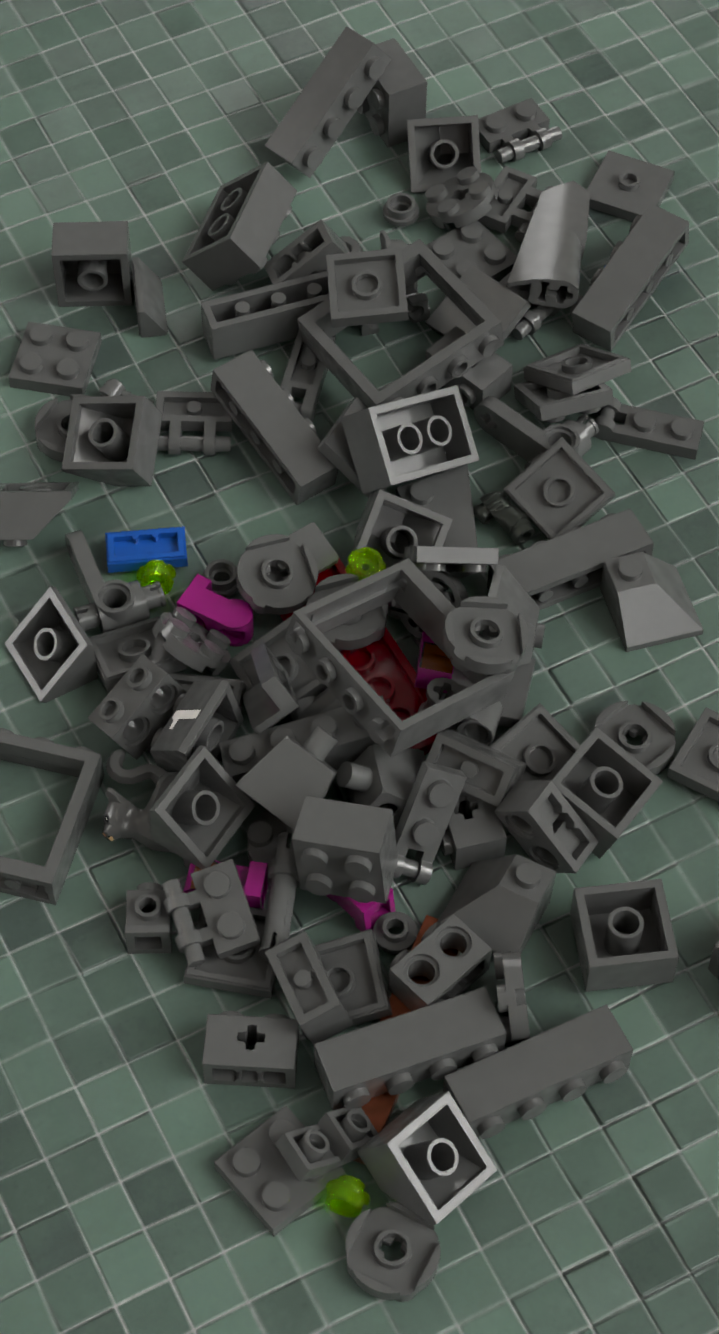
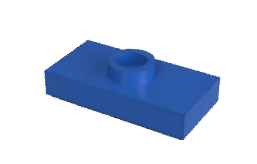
(135, 548)

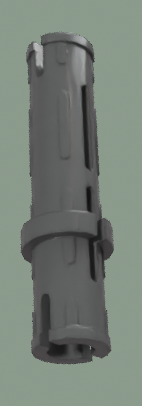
(282, 894)

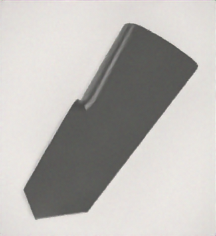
(554, 247)

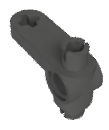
(527, 438)
(105, 596)

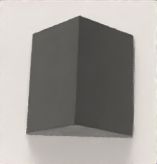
(53, 648)
(199, 810)

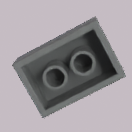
(240, 227)
(409, 439)

